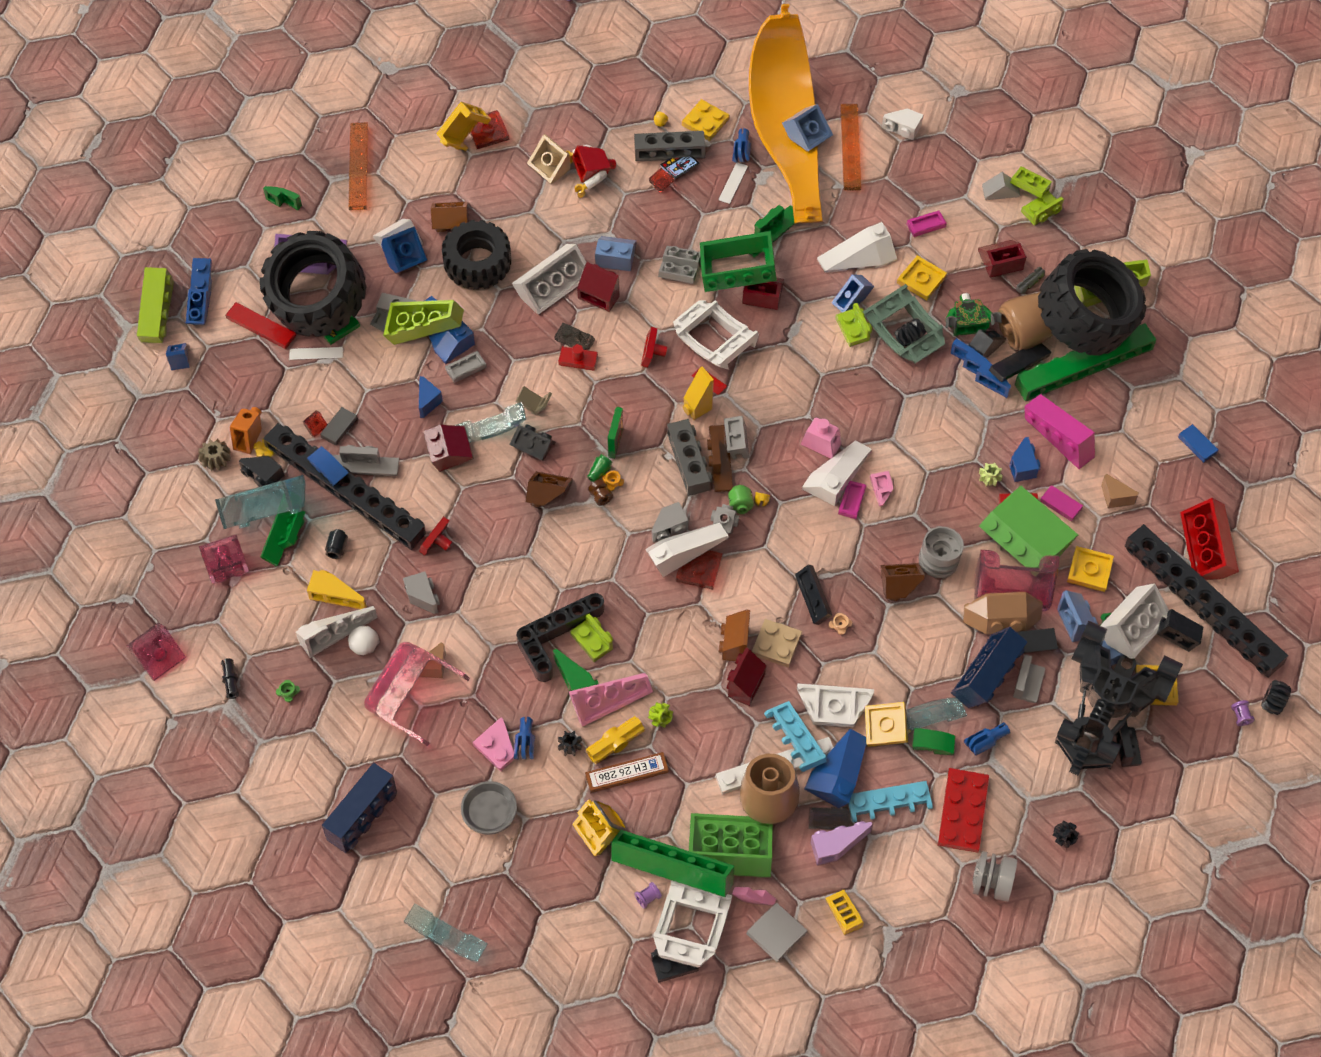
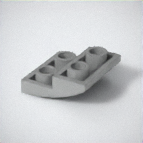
(679, 264)
(776, 932)

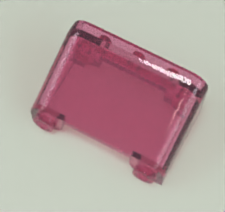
(997, 578)

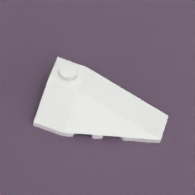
(325, 632)

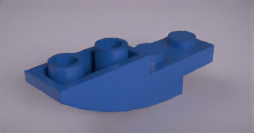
(199, 291)

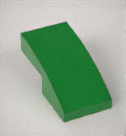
(280, 195)
(933, 740)

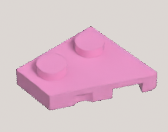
(496, 745)

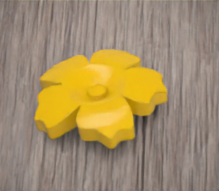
(262, 450)

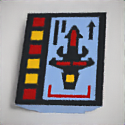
(679, 166)

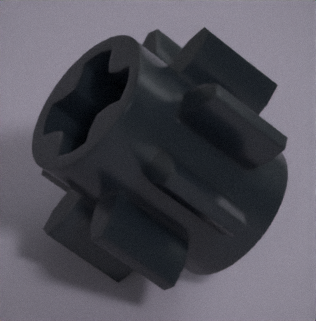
(569, 749)
(1065, 834)

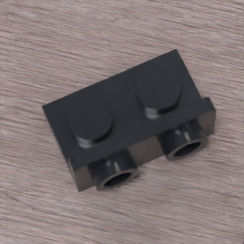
(531, 442)
(1129, 751)
(669, 969)

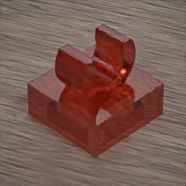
(661, 180)
(315, 423)

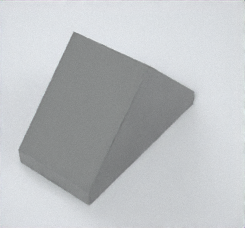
(1000, 188)

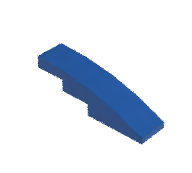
(980, 366)

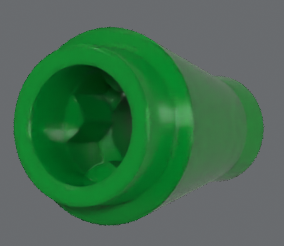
(600, 467)

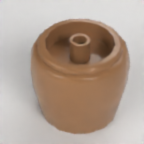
(1023, 322)
(769, 789)

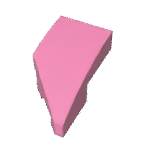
(882, 486)
(757, 896)

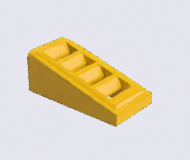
(849, 927)

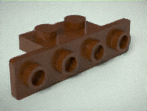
(719, 459)

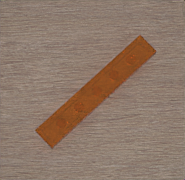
(850, 147)
(358, 166)

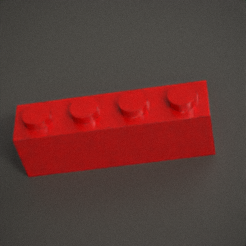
(1209, 540)

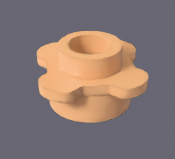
(840, 618)

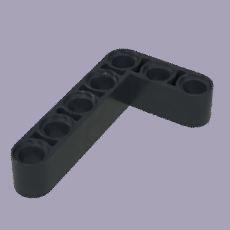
(554, 630)

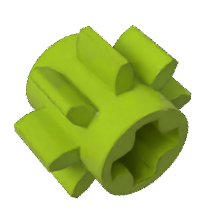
(660, 714)

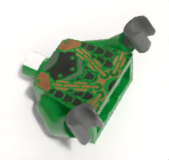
(970, 316)

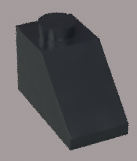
(987, 341)

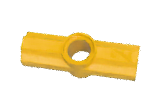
(615, 740)

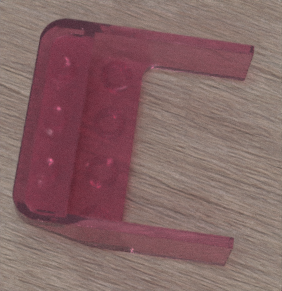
(397, 681)

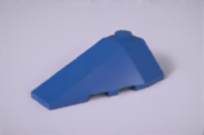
(451, 342)
(838, 776)

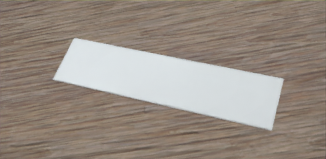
(733, 183)
(316, 353)

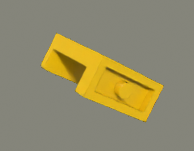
(461, 124)

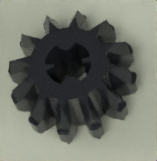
(910, 332)
(1276, 697)

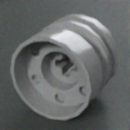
(941, 552)
(994, 876)

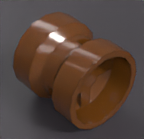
(600, 492)

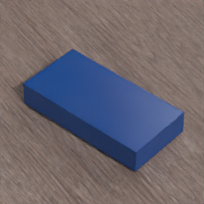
(1197, 443)

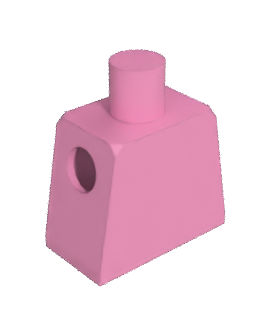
(822, 438)

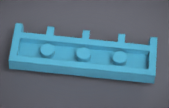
(797, 735)
(889, 799)

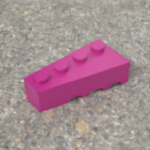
(1062, 430)

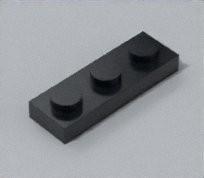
(813, 594)

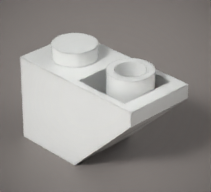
(903, 122)

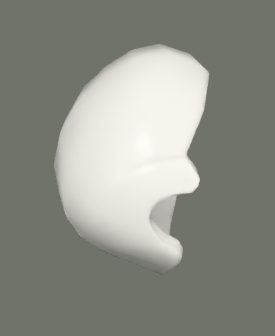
(363, 640)

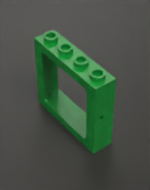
(734, 247)

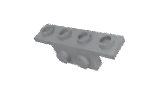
(367, 461)

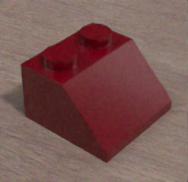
(448, 446)

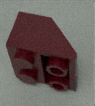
(1003, 257)
(598, 287)
(763, 294)
(746, 677)

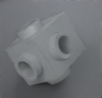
(732, 520)

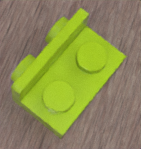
(1031, 182)
(1042, 208)
(854, 325)
(593, 638)

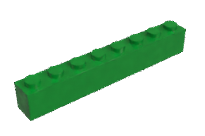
(1078, 365)

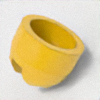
(660, 119)
(761, 497)

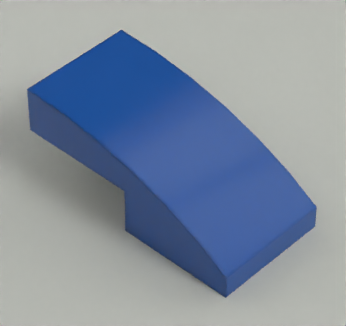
(327, 465)

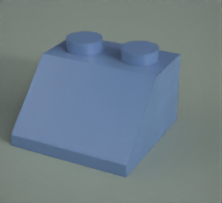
(808, 127)
(615, 253)
(1074, 614)

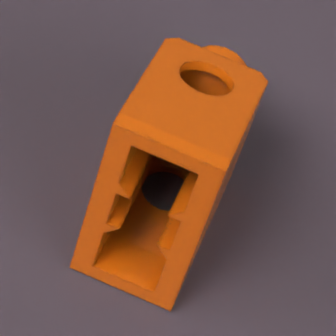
(246, 429)

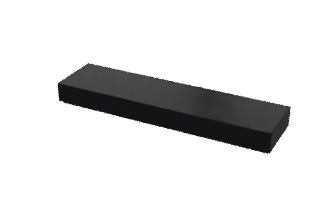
(1019, 362)

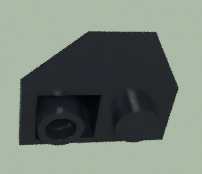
(261, 469)

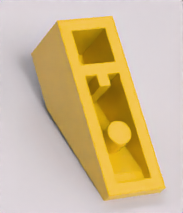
(699, 395)
(330, 589)

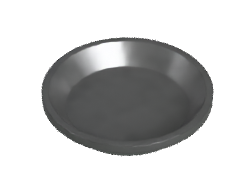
(488, 807)

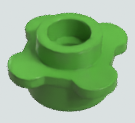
(287, 685)

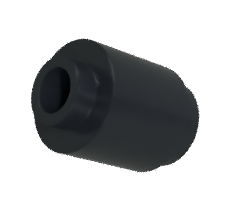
(336, 544)

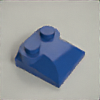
(403, 250)

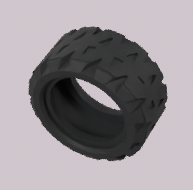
(289, 260)
(1073, 321)

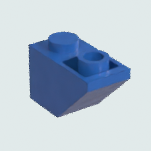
(1023, 462)

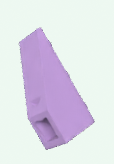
(834, 844)

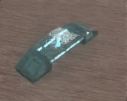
(495, 425)
(934, 712)
(445, 934)

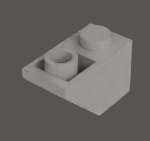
(669, 522)
(420, 593)

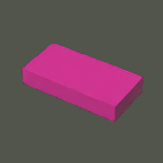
(926, 223)
(852, 499)
(1061, 503)

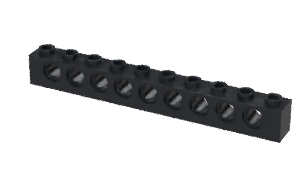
(407, 536)
(1216, 602)

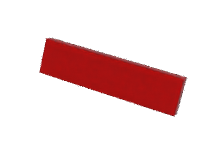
(260, 325)

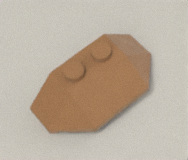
(1003, 610)

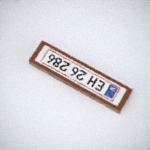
(626, 772)

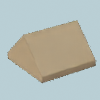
(549, 160)

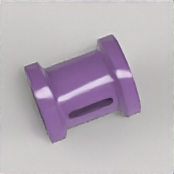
(1242, 713)
(647, 895)

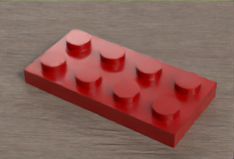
(963, 810)

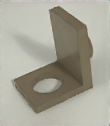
(532, 401)

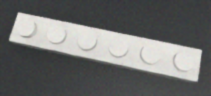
(731, 779)

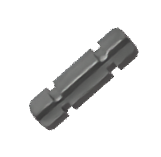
(1030, 280)

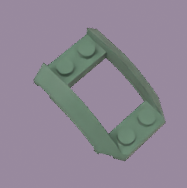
(891, 304)

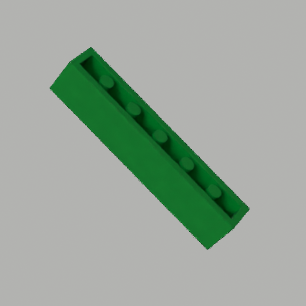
(672, 863)

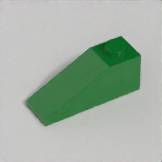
(573, 674)

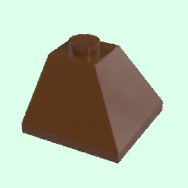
(545, 487)
(900, 579)

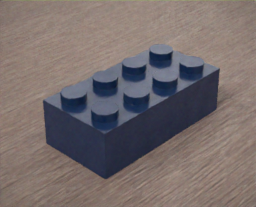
(989, 668)
(360, 808)

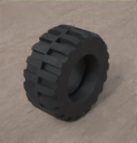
(472, 236)

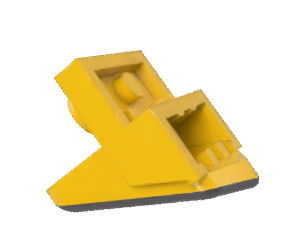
(598, 825)

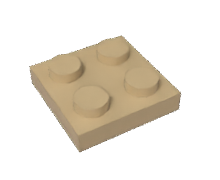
(776, 643)

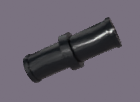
(229, 678)

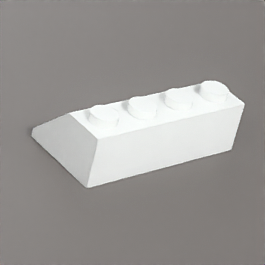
(551, 278)
(1135, 620)

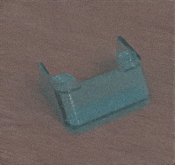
(262, 502)

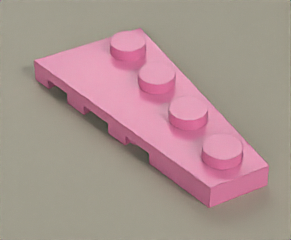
(607, 697)

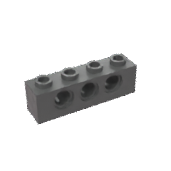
(669, 145)
(693, 482)

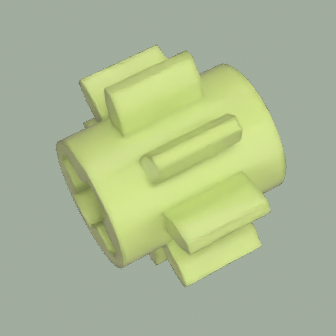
(990, 474)

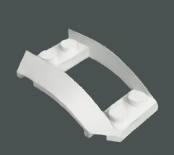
(721, 357)
(683, 950)

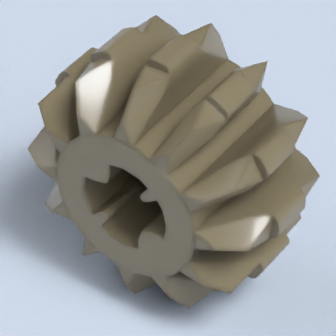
(214, 454)

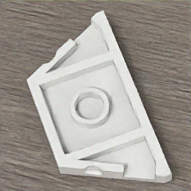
(834, 704)

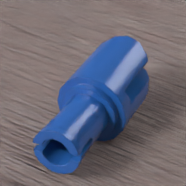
(742, 147)
(524, 738)
(986, 738)

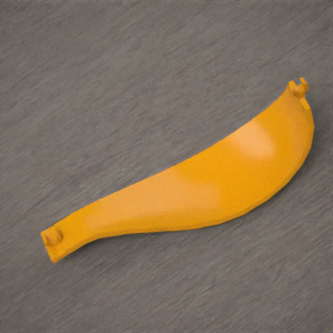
(778, 90)

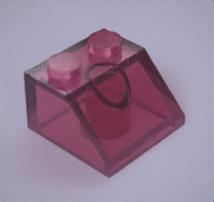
(224, 559)
(156, 651)

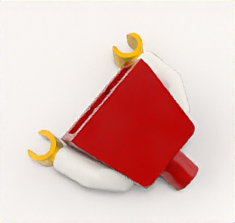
(591, 166)

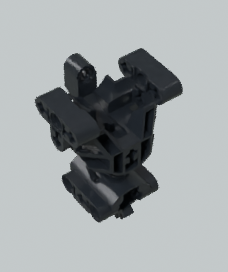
(1111, 696)

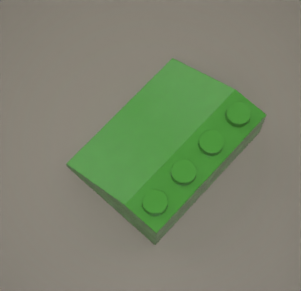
(1028, 528)
(733, 841)

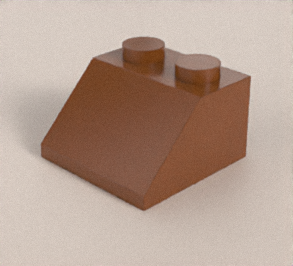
(448, 215)
(735, 635)

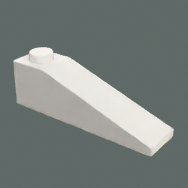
(867, 248)
(832, 477)
(682, 548)

